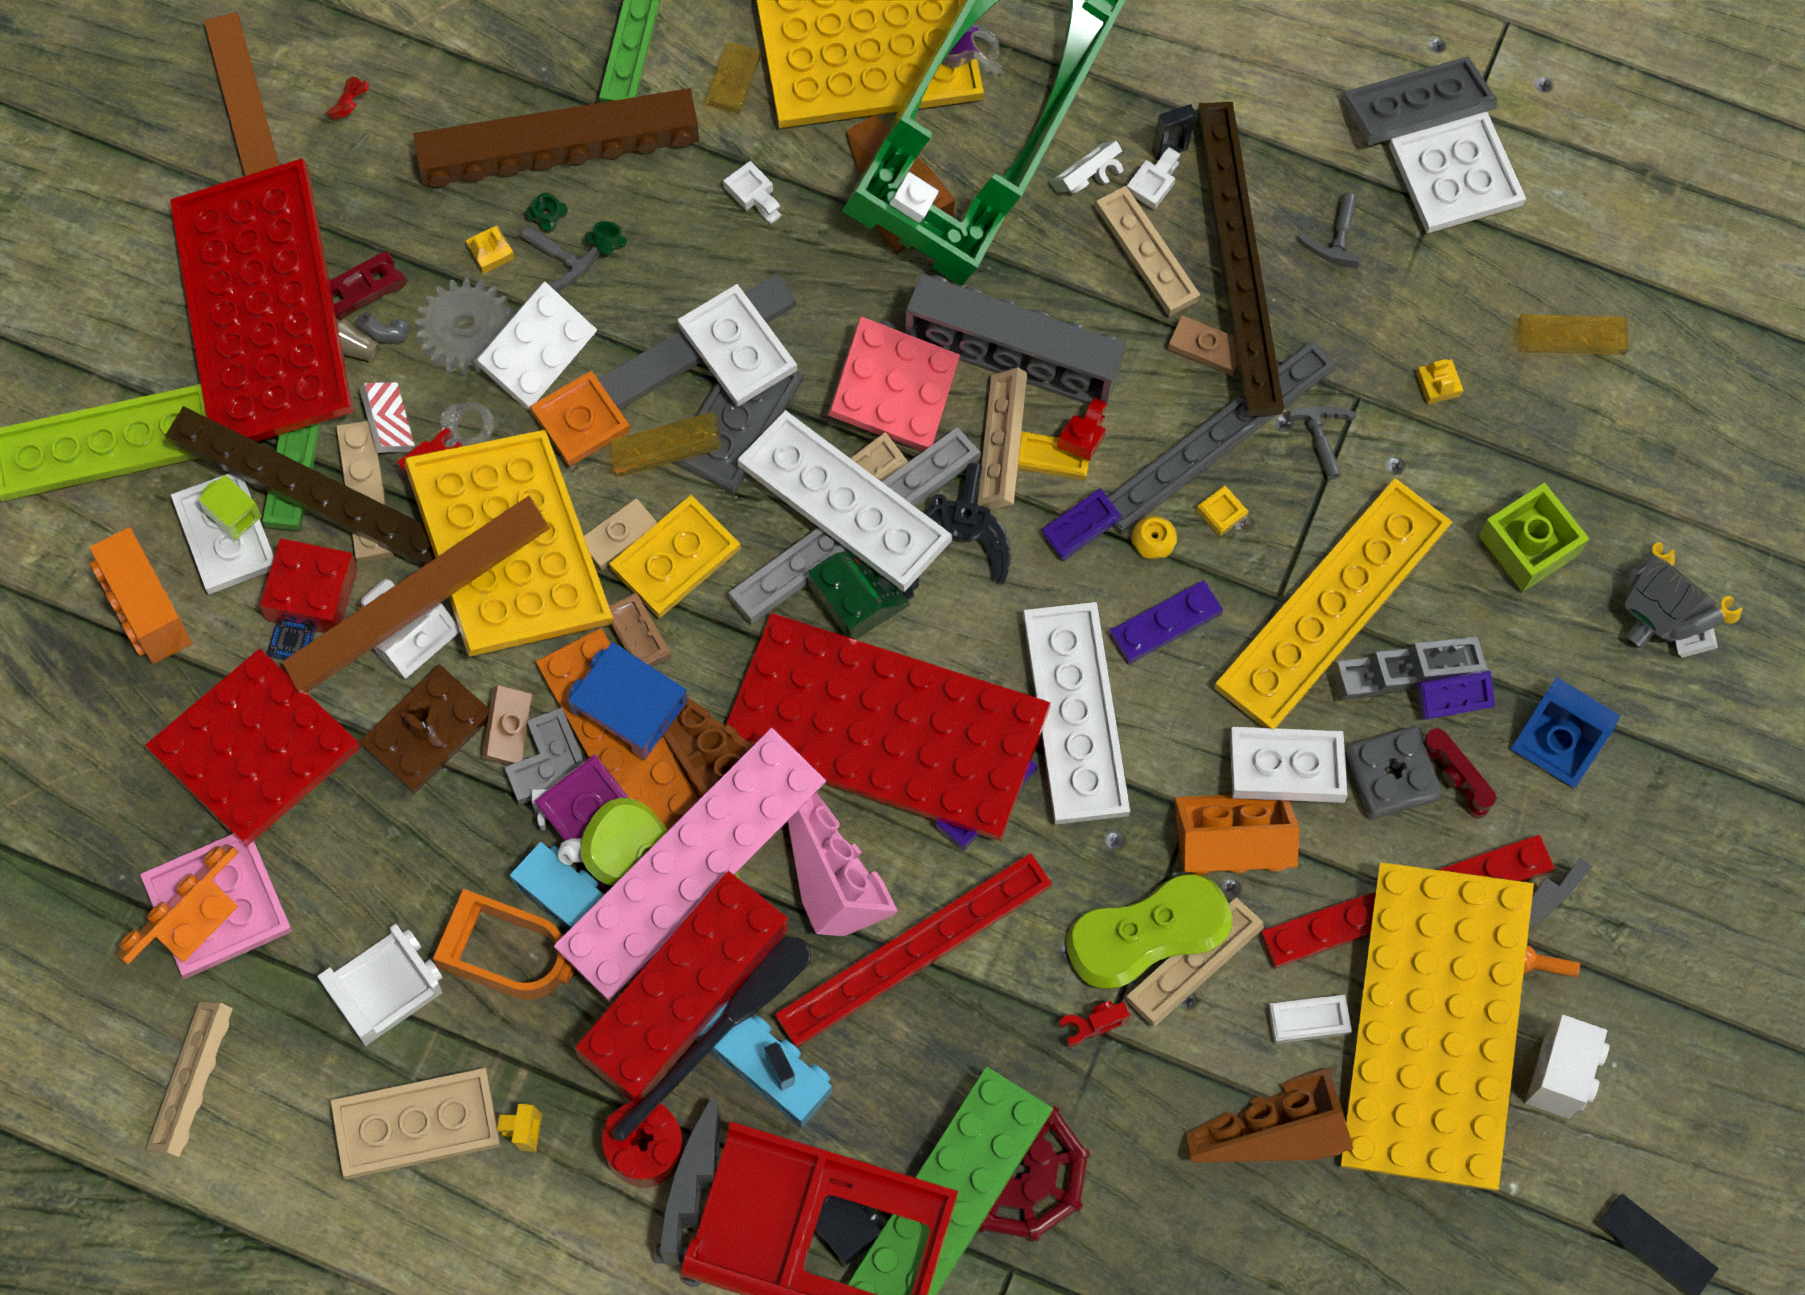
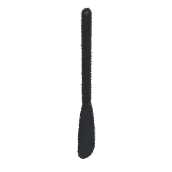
(762, 985)

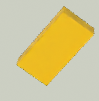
(1041, 455)

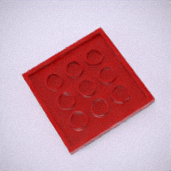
(252, 747)

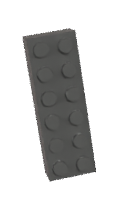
(1006, 337)

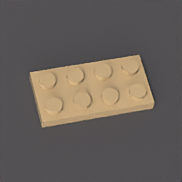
(415, 1123)

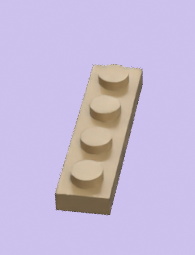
(1147, 251)
(1002, 439)
(364, 475)
(1185, 973)
(189, 1079)

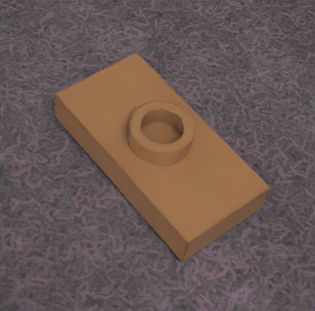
(1204, 345)
(638, 631)
(506, 725)

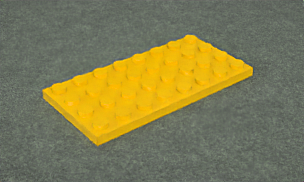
(1438, 1026)

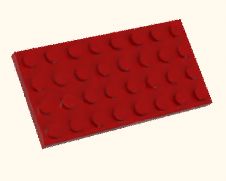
(261, 303)
(892, 725)

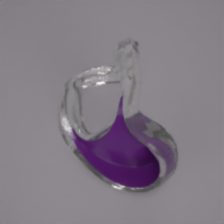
(966, 50)

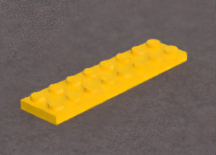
(1332, 605)

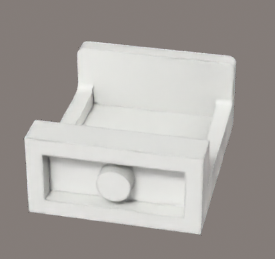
(383, 985)

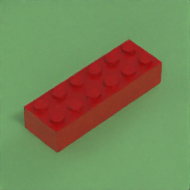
(682, 988)

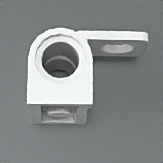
(418, 640)

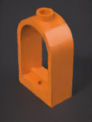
(459, 931)

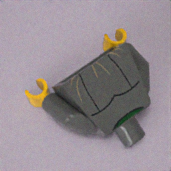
(1670, 602)

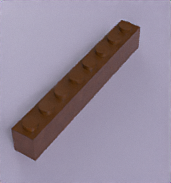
(556, 137)

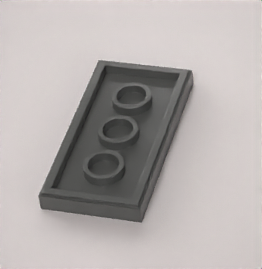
(1418, 100)
(739, 430)

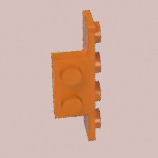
(189, 915)

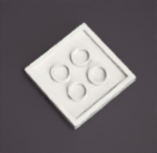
(1457, 172)

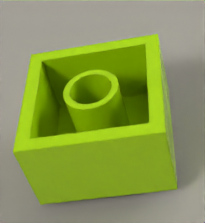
(1533, 537)

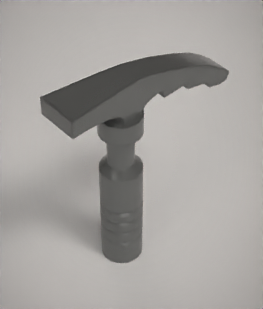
(1336, 252)
(578, 266)
(1313, 416)

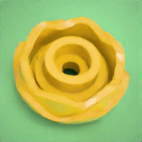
(1150, 547)

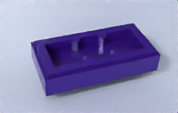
(1082, 524)
(1455, 694)

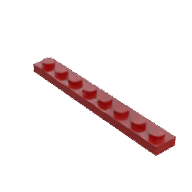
(1353, 918)
(913, 951)

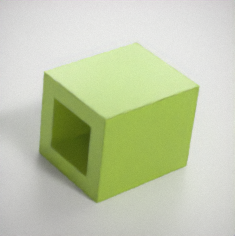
(229, 507)

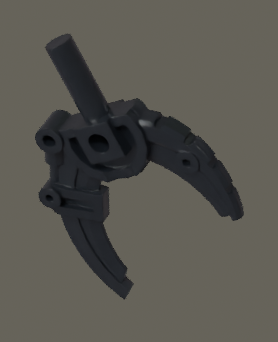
(971, 522)

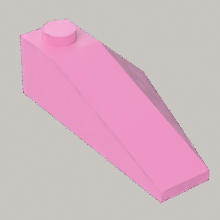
(831, 878)

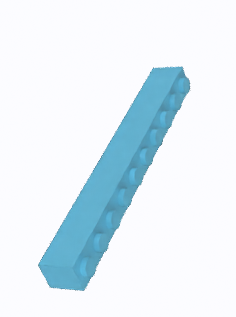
(570, 895)

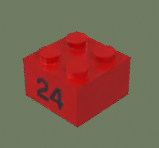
(309, 585)

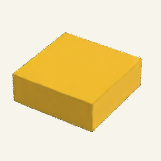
(1222, 511)

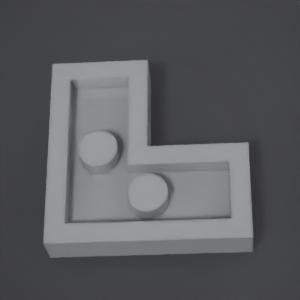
(556, 756)

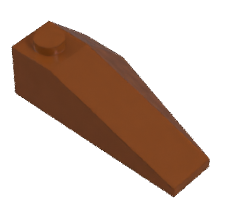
(864, 140)
(704, 746)
(1291, 1125)

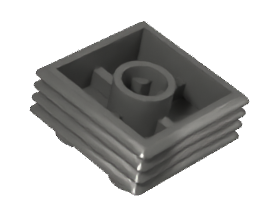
(1382, 792)

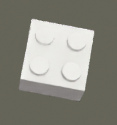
(1567, 1067)

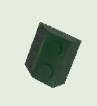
(854, 594)

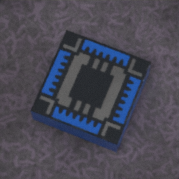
(289, 638)

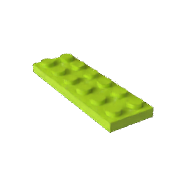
(93, 443)

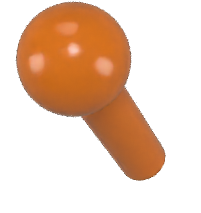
(1550, 964)

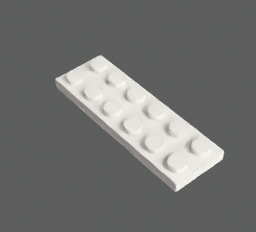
(845, 500)
(1081, 726)

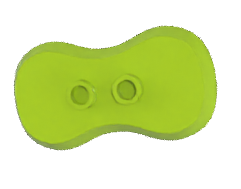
(619, 838)
(1121, 942)

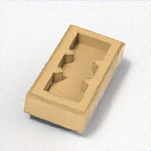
(880, 457)
(618, 533)

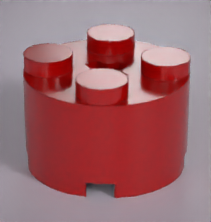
(646, 1167)

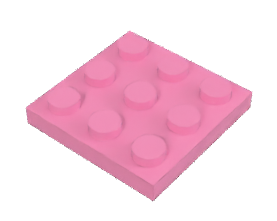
(247, 883)

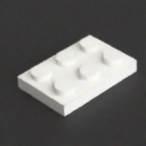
(535, 345)
(737, 345)
(215, 553)
(1288, 764)

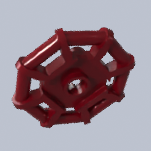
(1041, 1184)

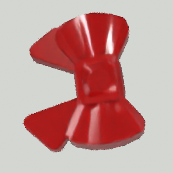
(345, 105)

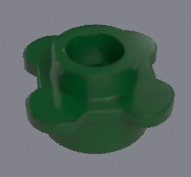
(546, 202)
(606, 237)

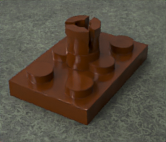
(426, 729)

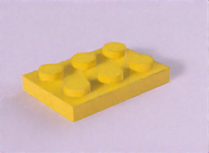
(675, 556)

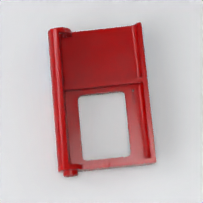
(769, 1206)

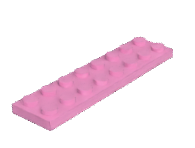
(687, 862)

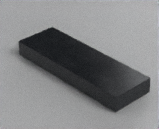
(1657, 1246)

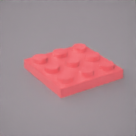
(894, 384)

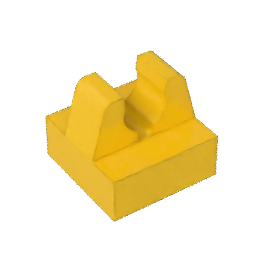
(490, 249)
(1439, 381)
(522, 1127)

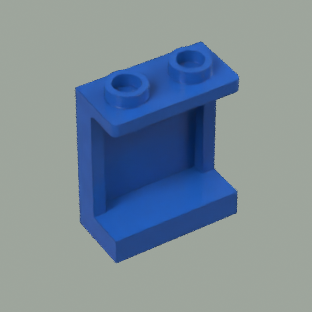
(628, 698)

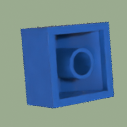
(1565, 732)

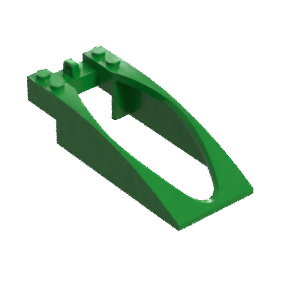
(963, 242)

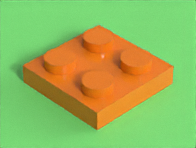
(580, 418)

